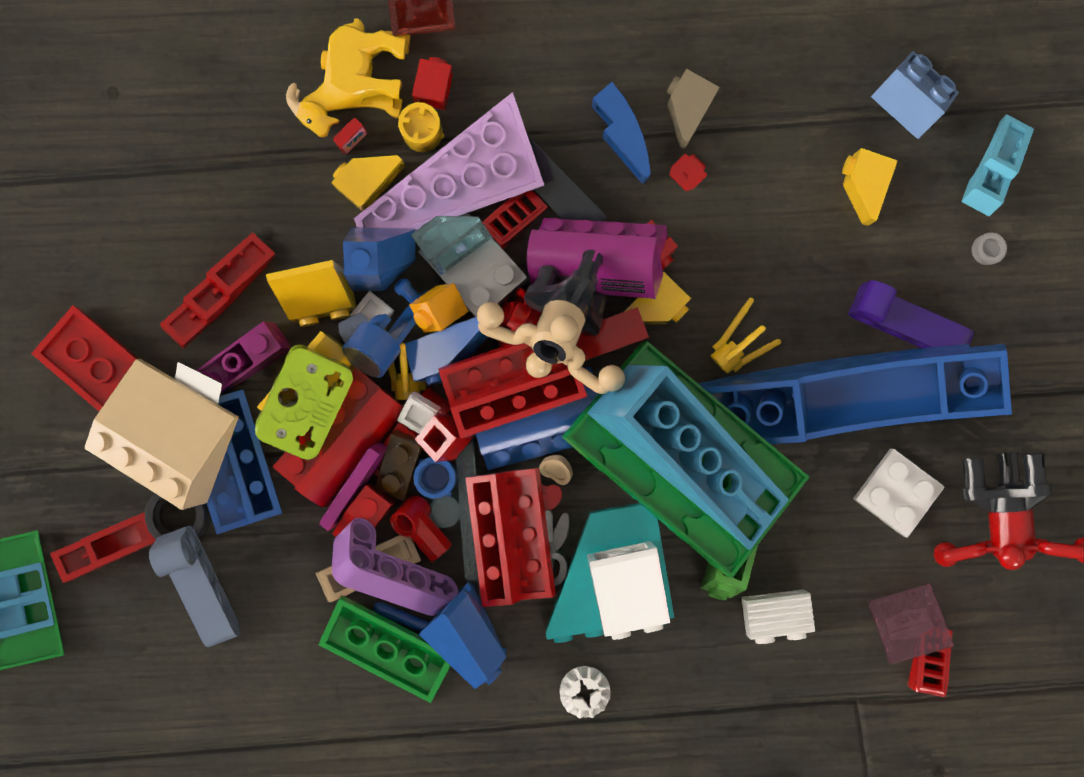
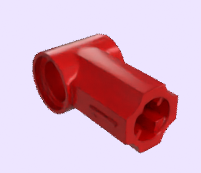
(414, 521)

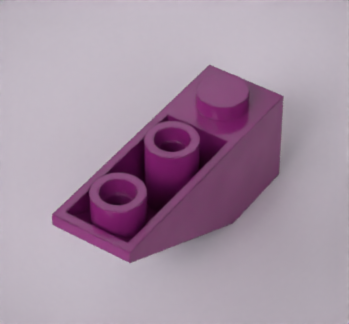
(247, 356)

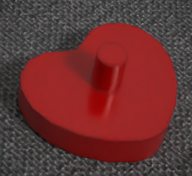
(552, 495)

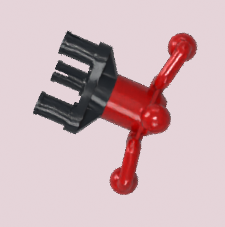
(1009, 513)

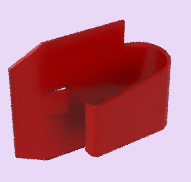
(688, 171)

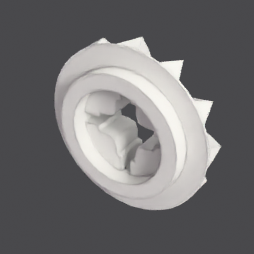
(593, 680)

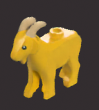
(349, 78)

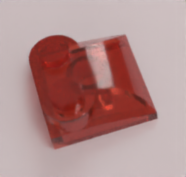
(420, 16)

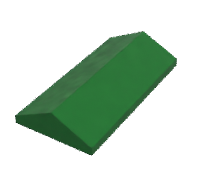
(384, 649)

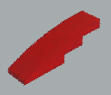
(218, 290)
(615, 333)

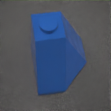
(377, 256)
(466, 638)

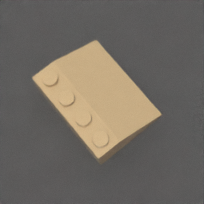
(163, 435)

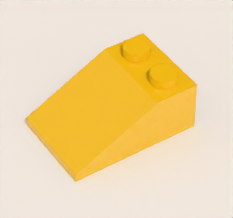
(313, 292)

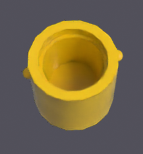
(420, 127)

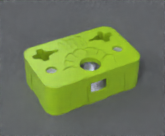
(314, 406)

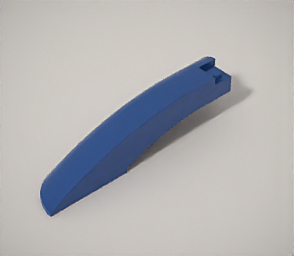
(868, 391)

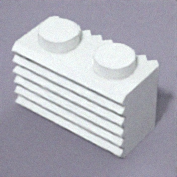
(778, 615)

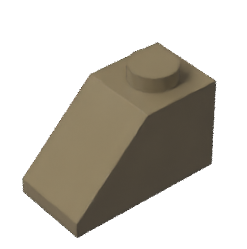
(688, 104)

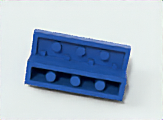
(531, 435)
(243, 484)

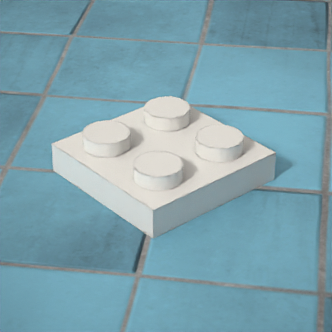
(898, 492)

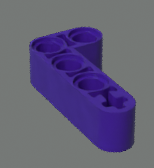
(880, 308)

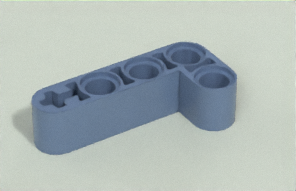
(197, 584)

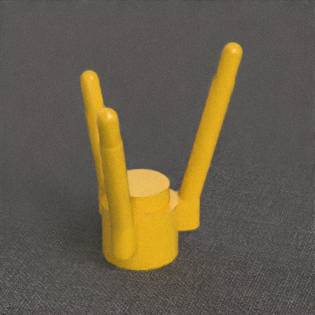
(728, 355)
(404, 383)

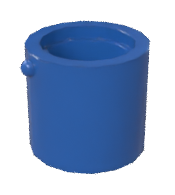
(435, 478)

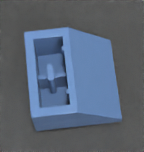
(916, 94)

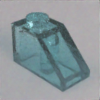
(450, 239)

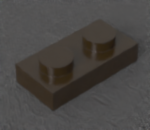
(399, 465)

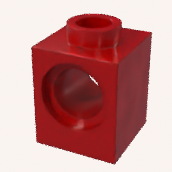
(433, 82)

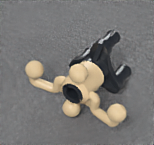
(566, 313)

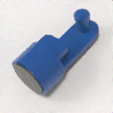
(373, 348)

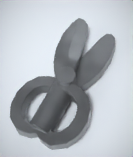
(556, 540)

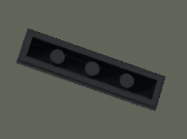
(561, 192)

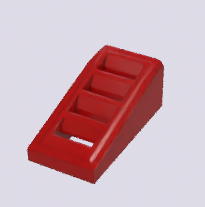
(497, 215)
(940, 675)

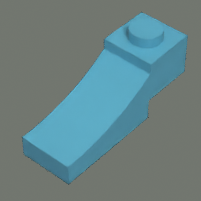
(999, 166)

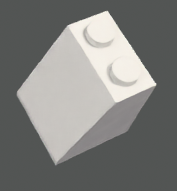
(629, 589)

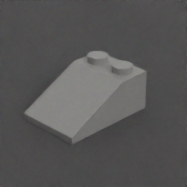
(484, 276)

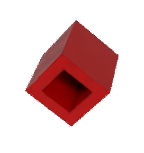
(442, 439)

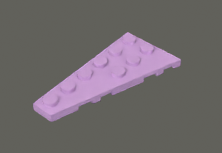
(470, 172)

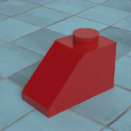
(370, 505)

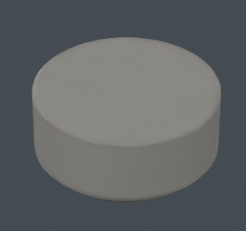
(989, 248)

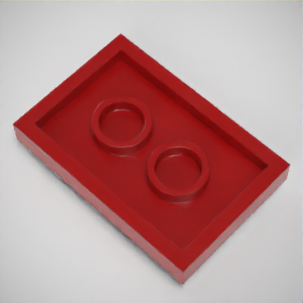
(85, 356)

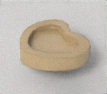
(556, 468)

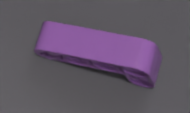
(378, 574)

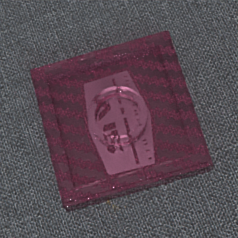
(910, 624)

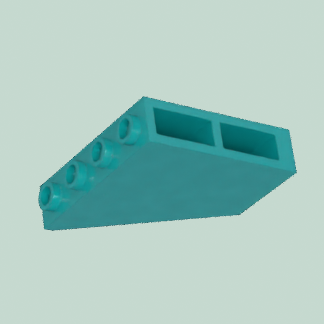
(604, 529)

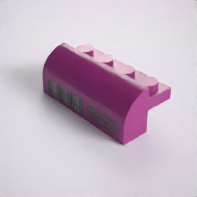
(628, 250)

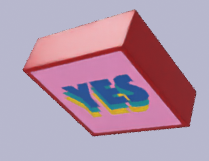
(350, 136)

